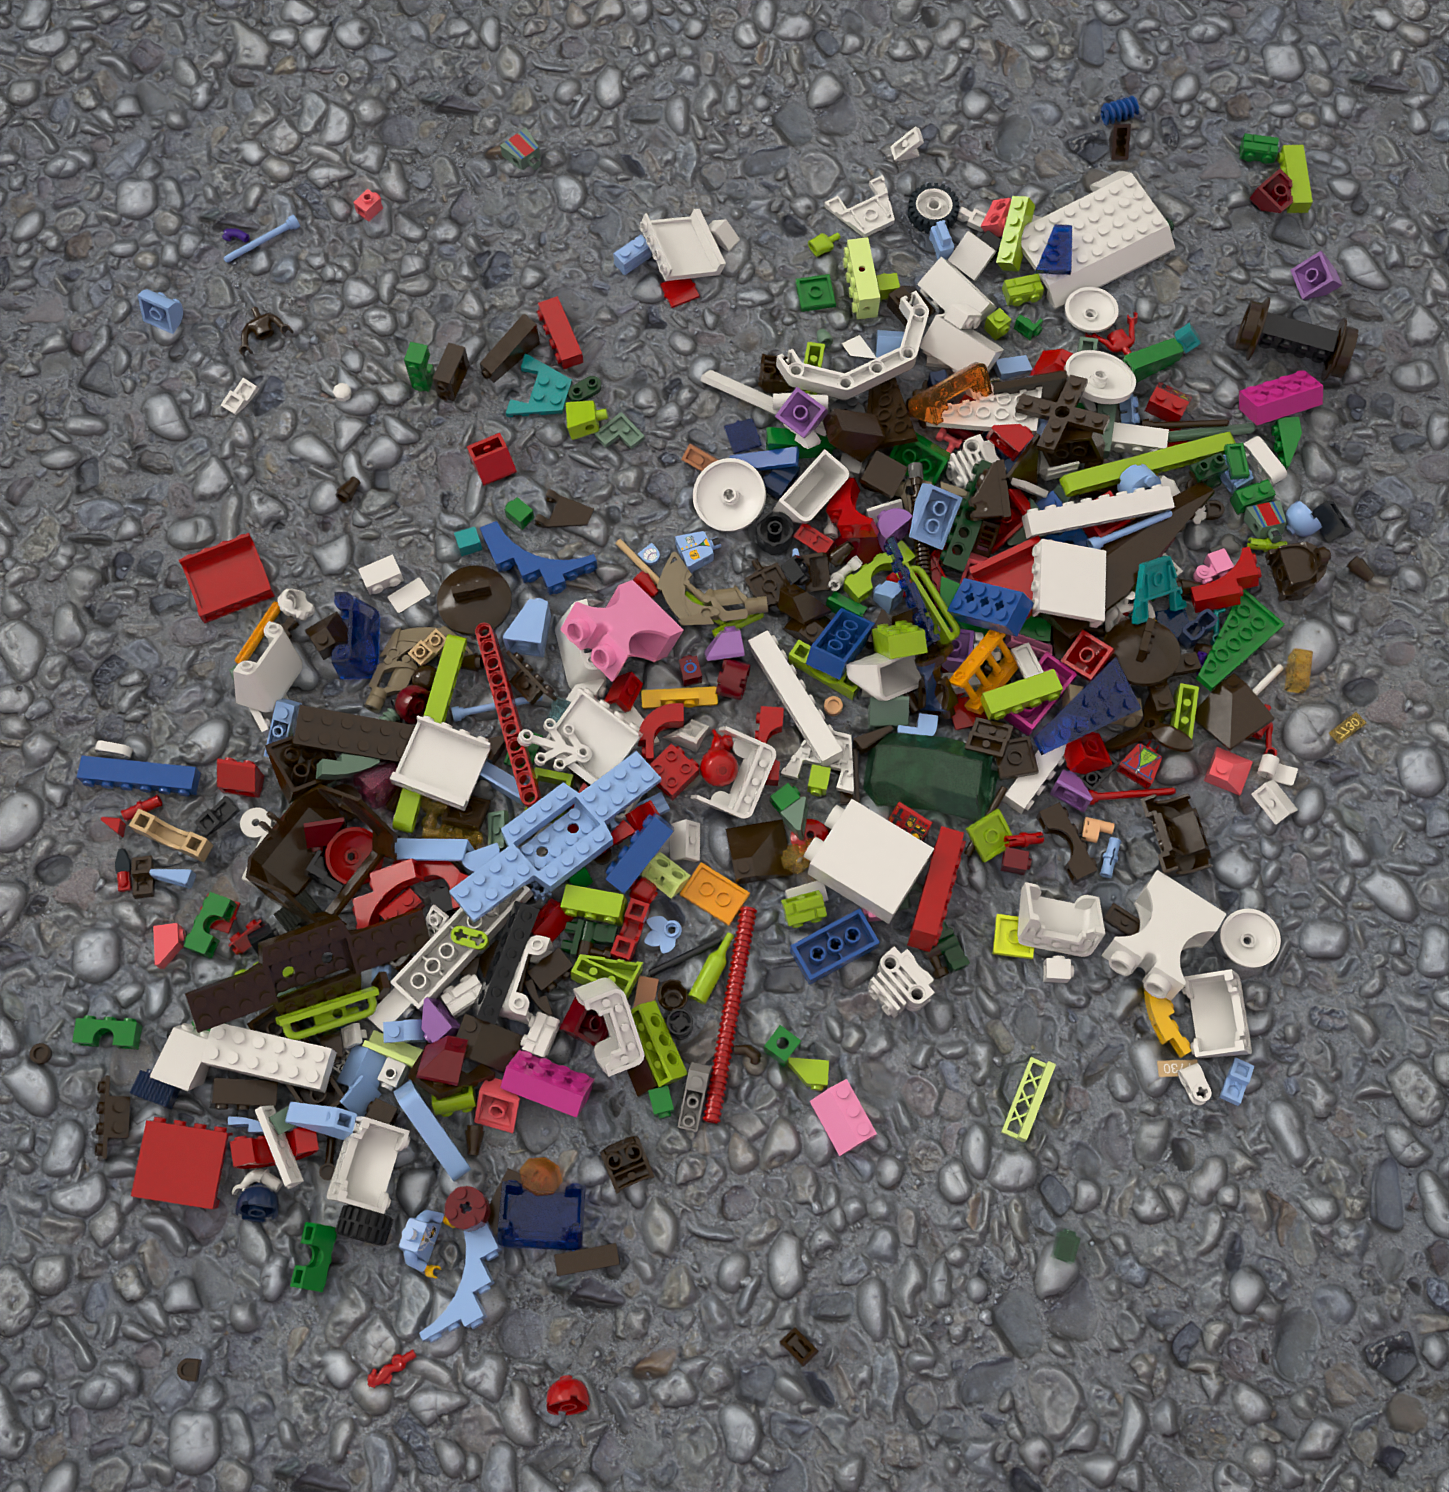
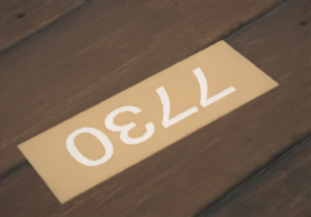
(1170, 1067)

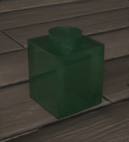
(1065, 1246)

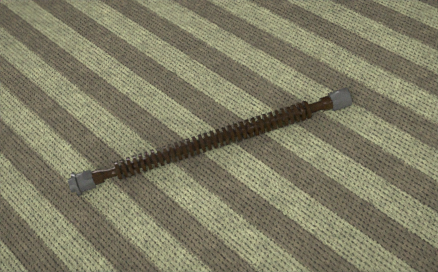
(921, 549)

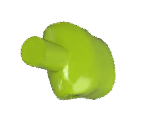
(822, 243)

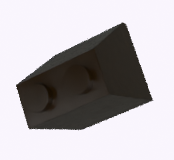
(853, 432)

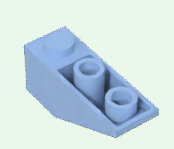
(282, 721)
(322, 1119)

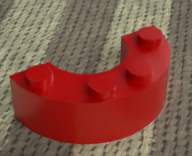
(256, 1153)

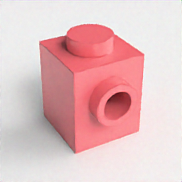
(368, 205)

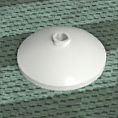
(1091, 309)
(1258, 929)

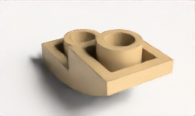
(429, 648)

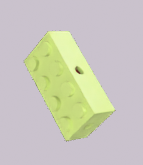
(861, 278)

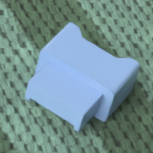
(941, 240)

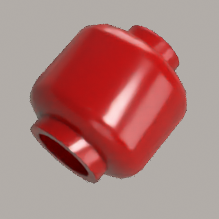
(643, 890)

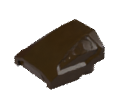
(770, 377)
(626, 1163)

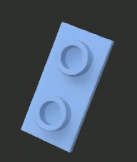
(1130, 406)

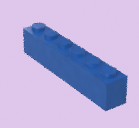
(138, 775)

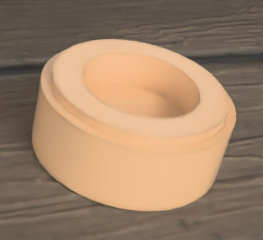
(833, 706)

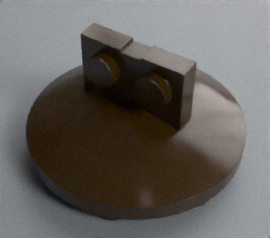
(474, 597)
(1144, 651)

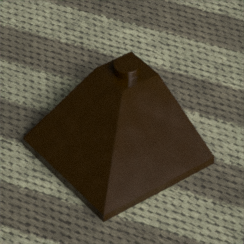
(1027, 467)
(1232, 712)
(296, 767)
(757, 851)

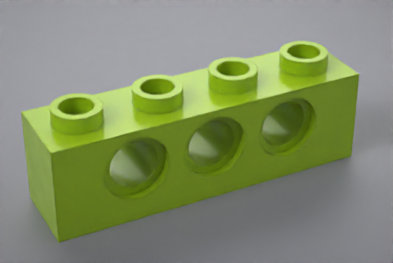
(658, 1044)

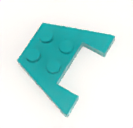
(548, 393)
(1153, 581)

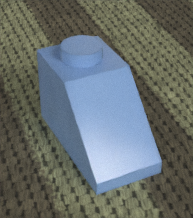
(888, 595)

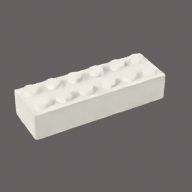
(269, 1057)

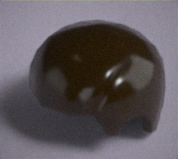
(424, 676)
(672, 995)

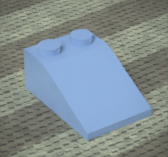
(933, 515)

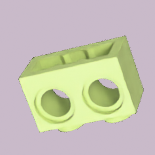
(666, 875)

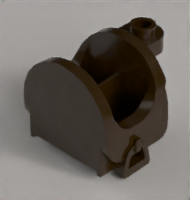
(1297, 569)

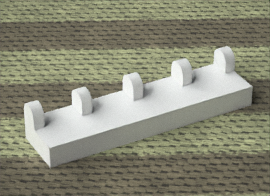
(280, 1148)

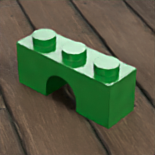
(417, 366)
(214, 908)
(90, 1030)
(321, 1241)

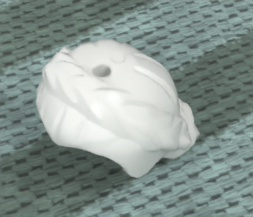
(294, 604)

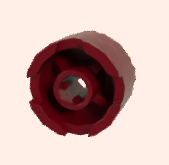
(733, 679)
(463, 1219)

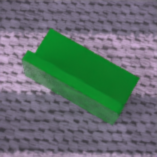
(840, 601)

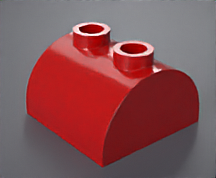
(1087, 656)

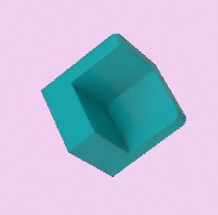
(1187, 337)
(468, 541)

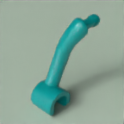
(1216, 627)

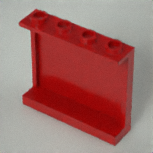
(1009, 569)
(226, 577)
(180, 1163)

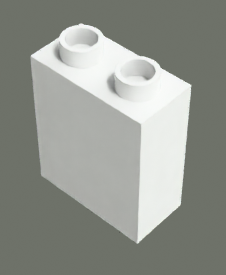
(867, 859)

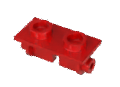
(241, 940)

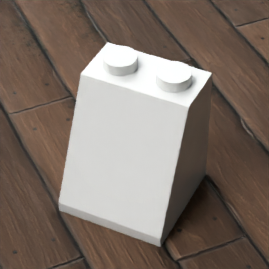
(181, 1058)

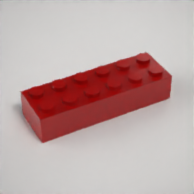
(937, 889)

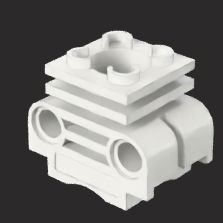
(973, 451)
(898, 985)

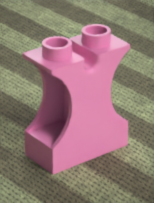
(626, 628)

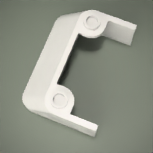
(750, 778)

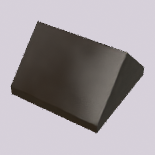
(642, 1078)

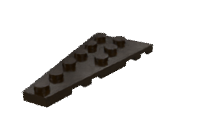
(888, 404)

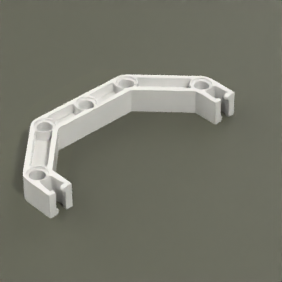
(863, 377)

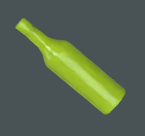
(710, 972)

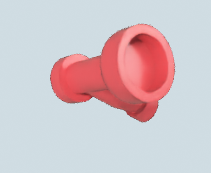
(953, 442)

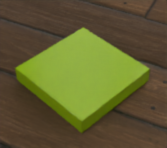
(989, 835)

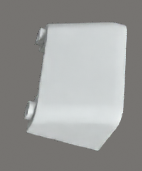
(576, 663)
(270, 678)
(1059, 924)
(517, 1004)
(1218, 1014)
(367, 1164)

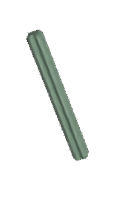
(1199, 433)

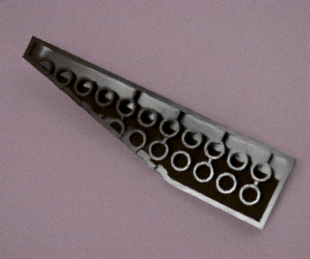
(1136, 548)

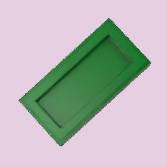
(1236, 461)

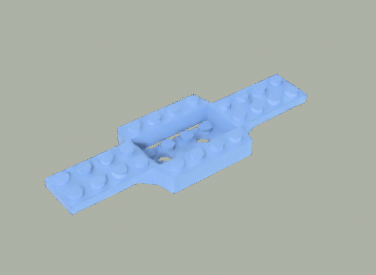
(566, 851)

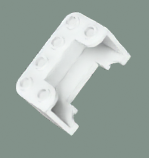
(624, 1046)

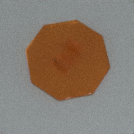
(540, 1176)

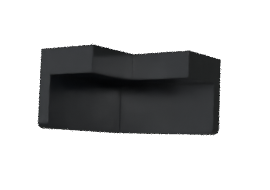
(318, 871)

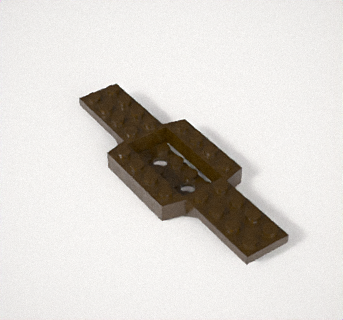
(303, 951)

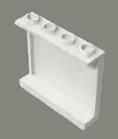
(683, 246)
(1069, 581)
(599, 729)
(441, 762)

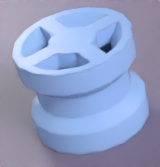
(387, 968)

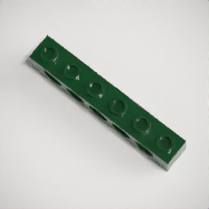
(958, 562)

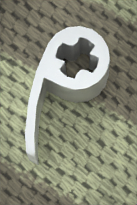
(1272, 770)

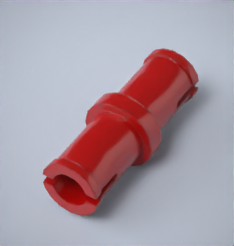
(146, 806)
(1024, 839)

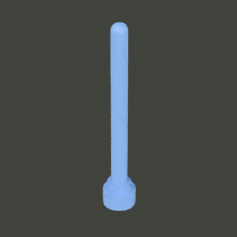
(291, 223)
(1097, 542)
(460, 713)

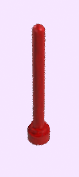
(1130, 794)

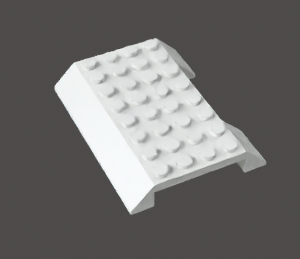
(1111, 236)

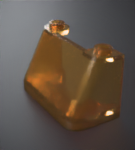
(932, 402)

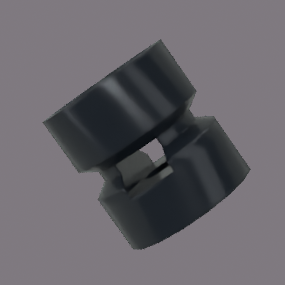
(680, 1024)

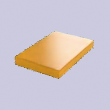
(714, 894)

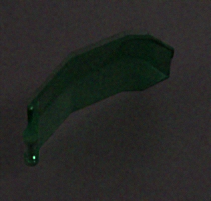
(930, 775)

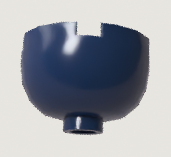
(257, 1203)

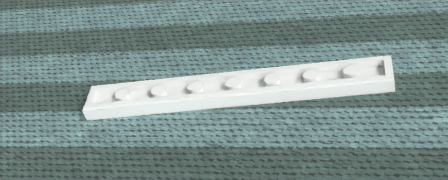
(745, 393)

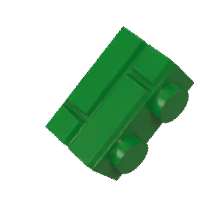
(1259, 148)
(1252, 495)

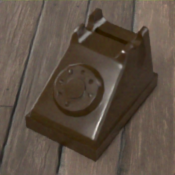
(992, 495)

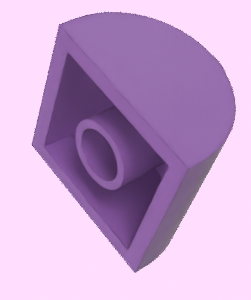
(893, 523)

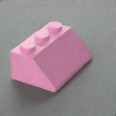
(843, 1117)

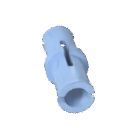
(1110, 857)

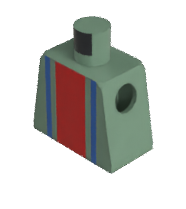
(521, 150)
(1266, 520)

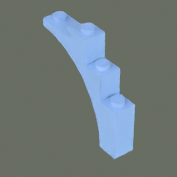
(476, 1278)

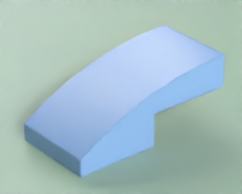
(1236, 1081)
(253, 1126)

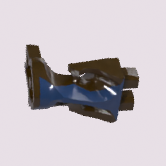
(939, 693)

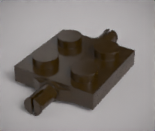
(767, 582)

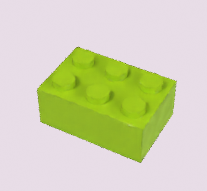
(899, 640)

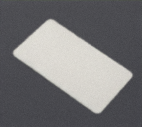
(408, 595)

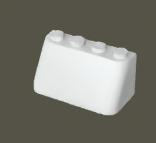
(948, 286)
(958, 346)
(813, 489)
(884, 676)

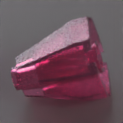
(376, 784)

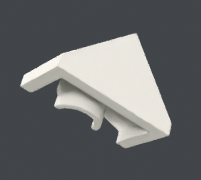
(689, 736)

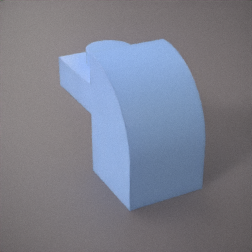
(925, 725)
(403, 1031)

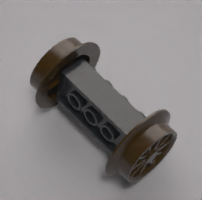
(1298, 338)

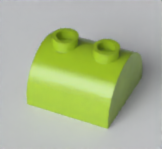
(461, 1101)

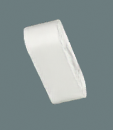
(1264, 461)

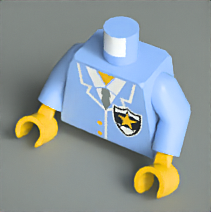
(419, 1240)

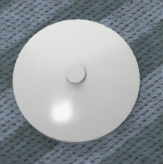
(1108, 377)
(729, 495)

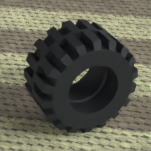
(364, 1225)

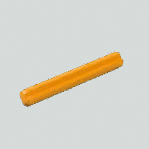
(258, 633)

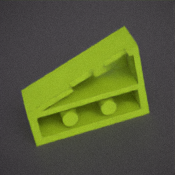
(594, 904)
(621, 972)

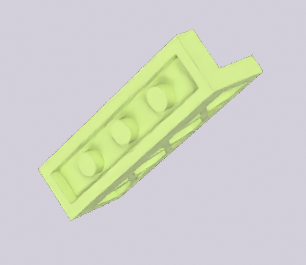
(399, 1051)
(1036, 1100)

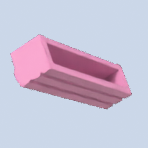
(1038, 647)

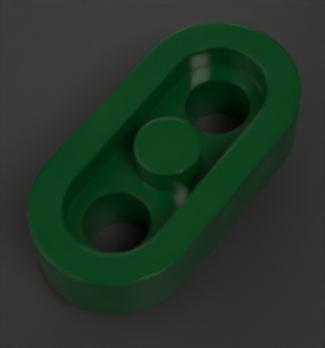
(585, 389)

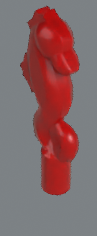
(384, 1376)

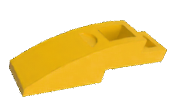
(1165, 1028)

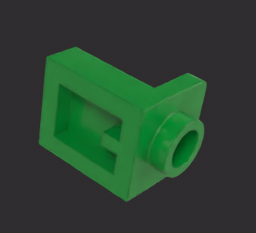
(1027, 328)

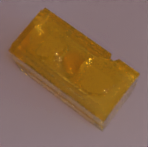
(1298, 670)

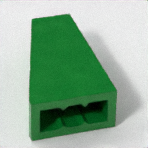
(1153, 358)
(783, 438)

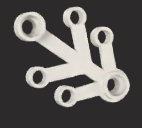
(558, 746)

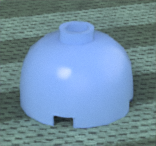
(1300, 520)

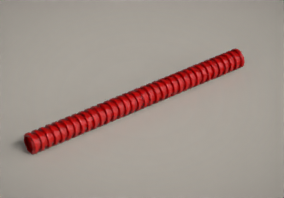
(730, 1014)

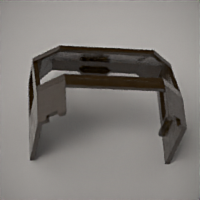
(283, 855)

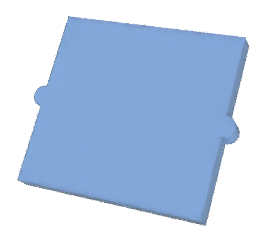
(360, 1096)

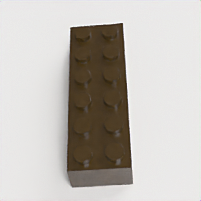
(350, 734)
(334, 1093)

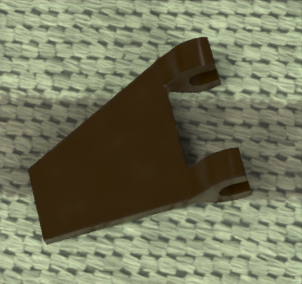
(565, 514)

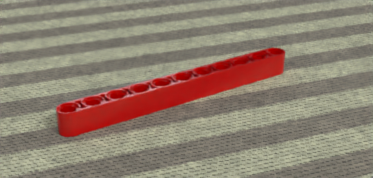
(505, 707)

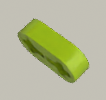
(469, 943)

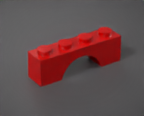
(770, 724)

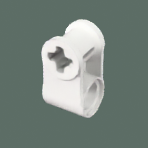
(1194, 1081)

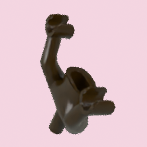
(262, 328)

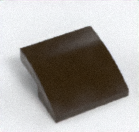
(989, 737)

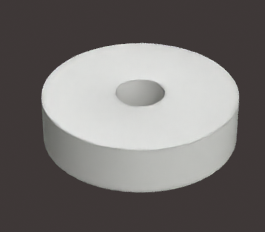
(249, 818)

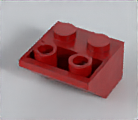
(491, 459)
(239, 777)

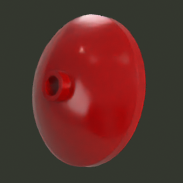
(346, 841)

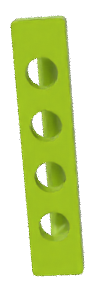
(945, 634)
(368, 993)

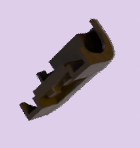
(1178, 835)

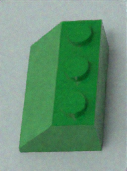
(931, 456)

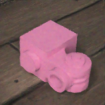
(1215, 566)

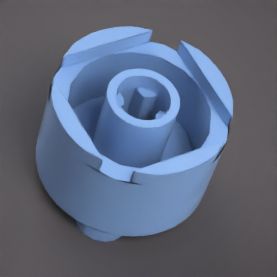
(1137, 477)

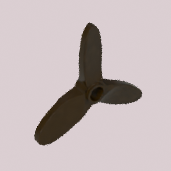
(1152, 729)

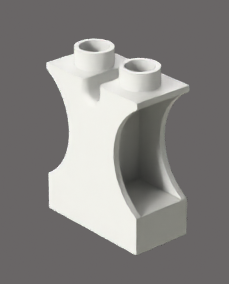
(1169, 923)

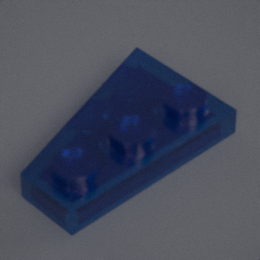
(1058, 252)

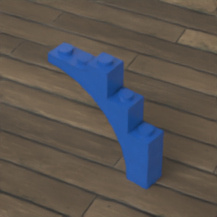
(531, 567)

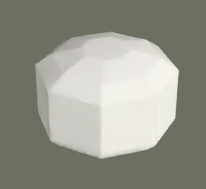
(342, 392)

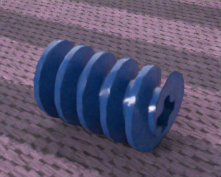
(1120, 110)

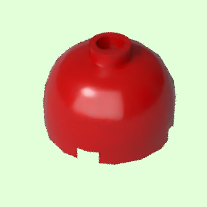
(719, 767)
(567, 1395)

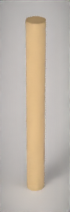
(637, 560)

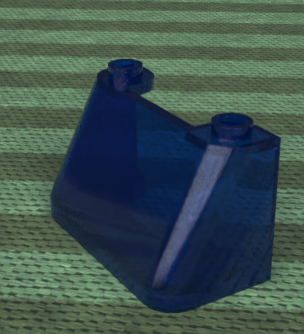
(361, 654)
(541, 1220)

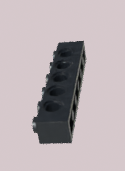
(505, 962)

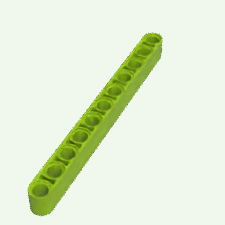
(1157, 461)
(436, 708)

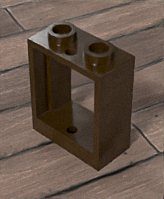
(451, 372)

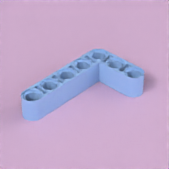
(431, 1130)

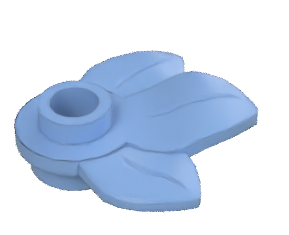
(659, 934)

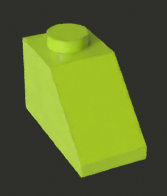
(811, 1072)

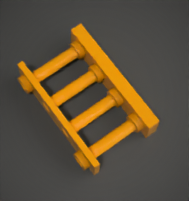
(997, 678)

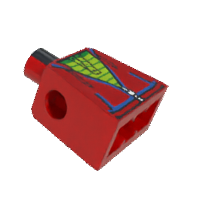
(1141, 764)

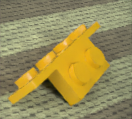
(688, 696)

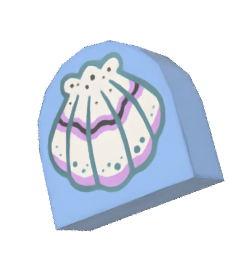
(649, 555)

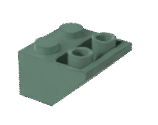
(887, 713)

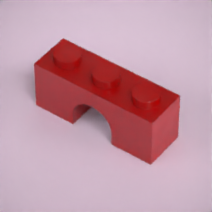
(631, 931)

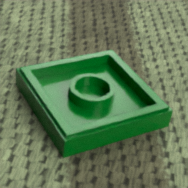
(815, 293)

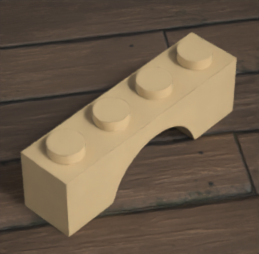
(170, 836)

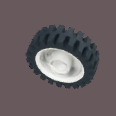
(942, 201)

